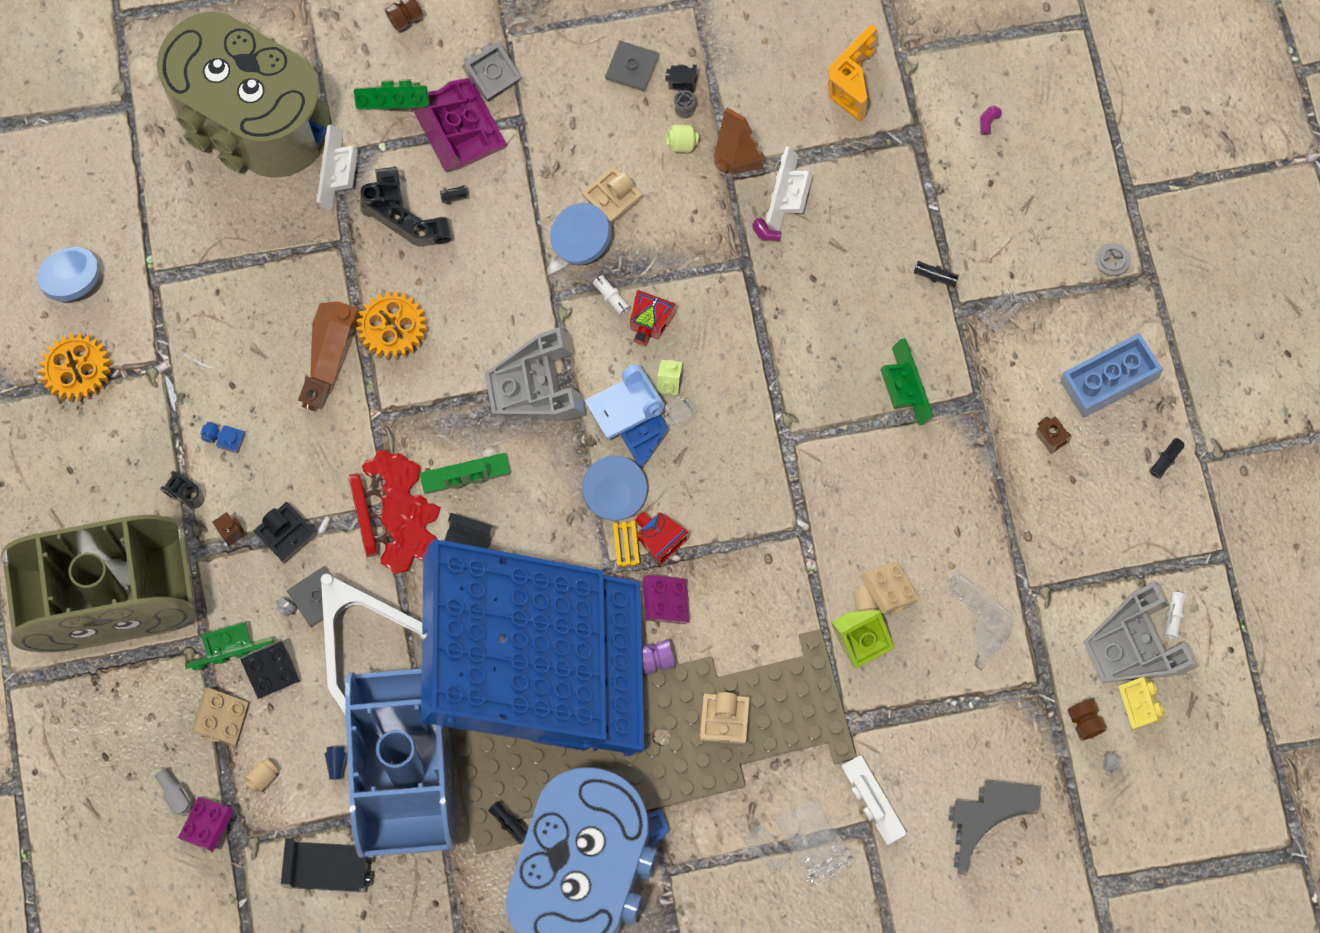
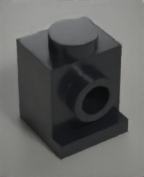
(681, 77)

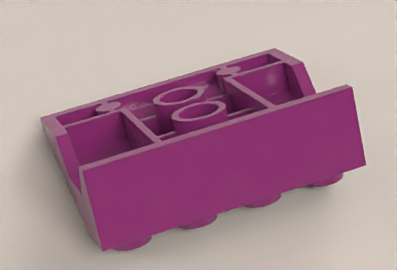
(459, 125)

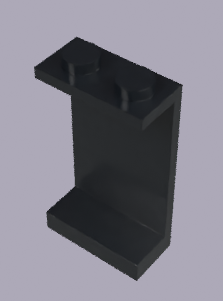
(469, 531)
(324, 867)

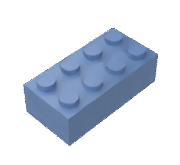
(1111, 375)

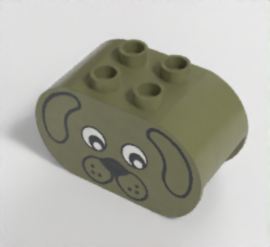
(242, 95)
(97, 583)

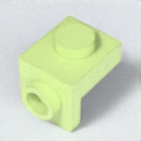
(669, 377)

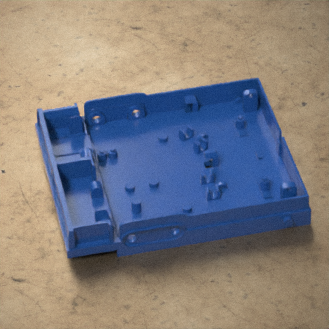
(566, 654)

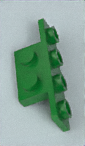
(392, 95)
(904, 383)
(464, 473)
(226, 643)

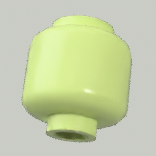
(681, 138)

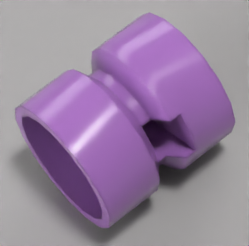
(657, 657)

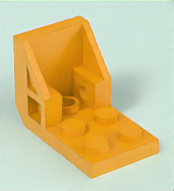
(846, 76)

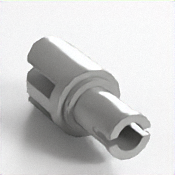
(174, 794)

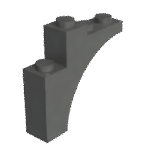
(998, 804)

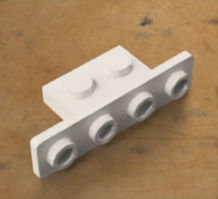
(336, 168)
(789, 191)
(873, 799)

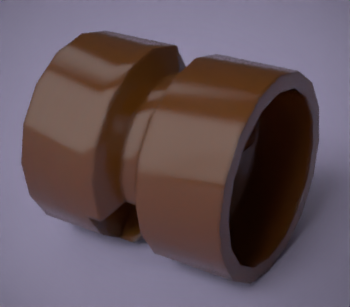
(403, 13)
(1087, 720)

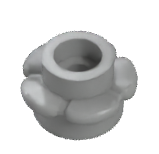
(285, 606)
(1111, 762)

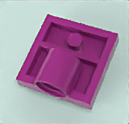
(665, 599)
(205, 824)

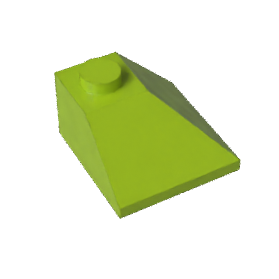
(863, 636)

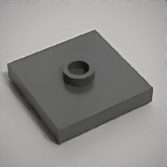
(632, 66)
(308, 597)

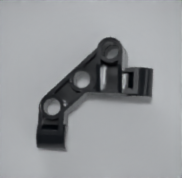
(384, 199)

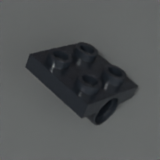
(284, 531)
(269, 668)

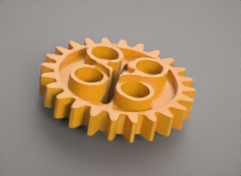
(375, 336)
(56, 375)

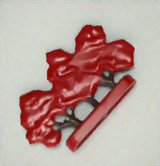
(401, 512)

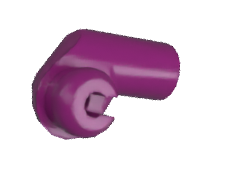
(990, 113)
(763, 231)

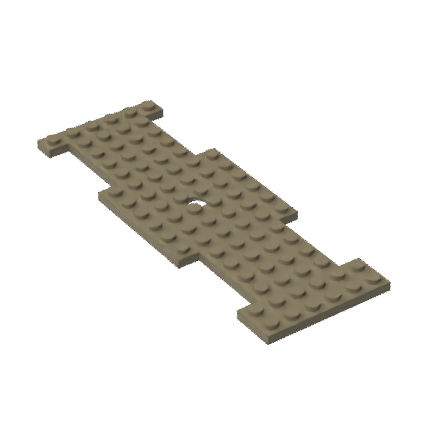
(790, 710)

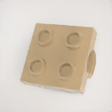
(612, 193)
(890, 588)
(219, 717)
(724, 718)

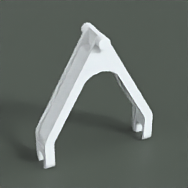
(337, 597)

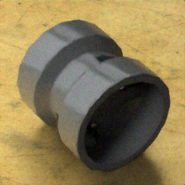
(682, 108)

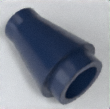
(335, 762)

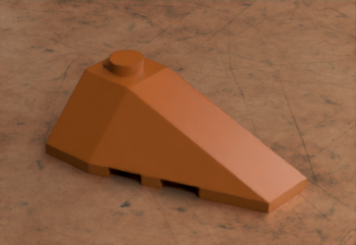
(735, 147)
(331, 337)

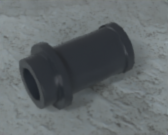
(453, 194)

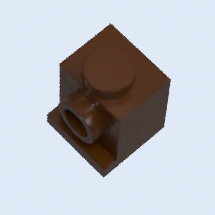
(320, 389)
(1056, 440)
(229, 528)

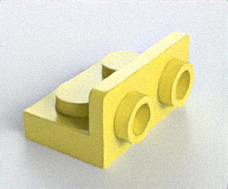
(1142, 703)

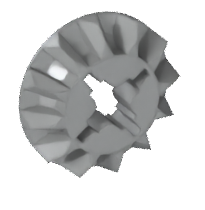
(1118, 252)

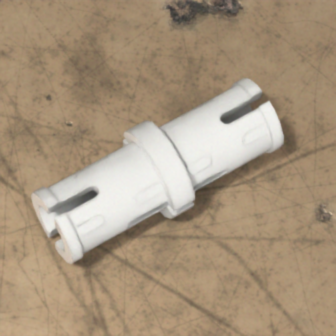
(611, 295)
(1174, 615)

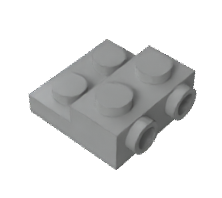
(490, 70)

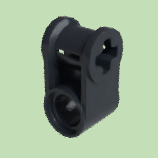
(180, 488)

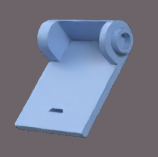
(625, 403)

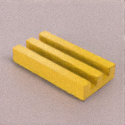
(624, 526)

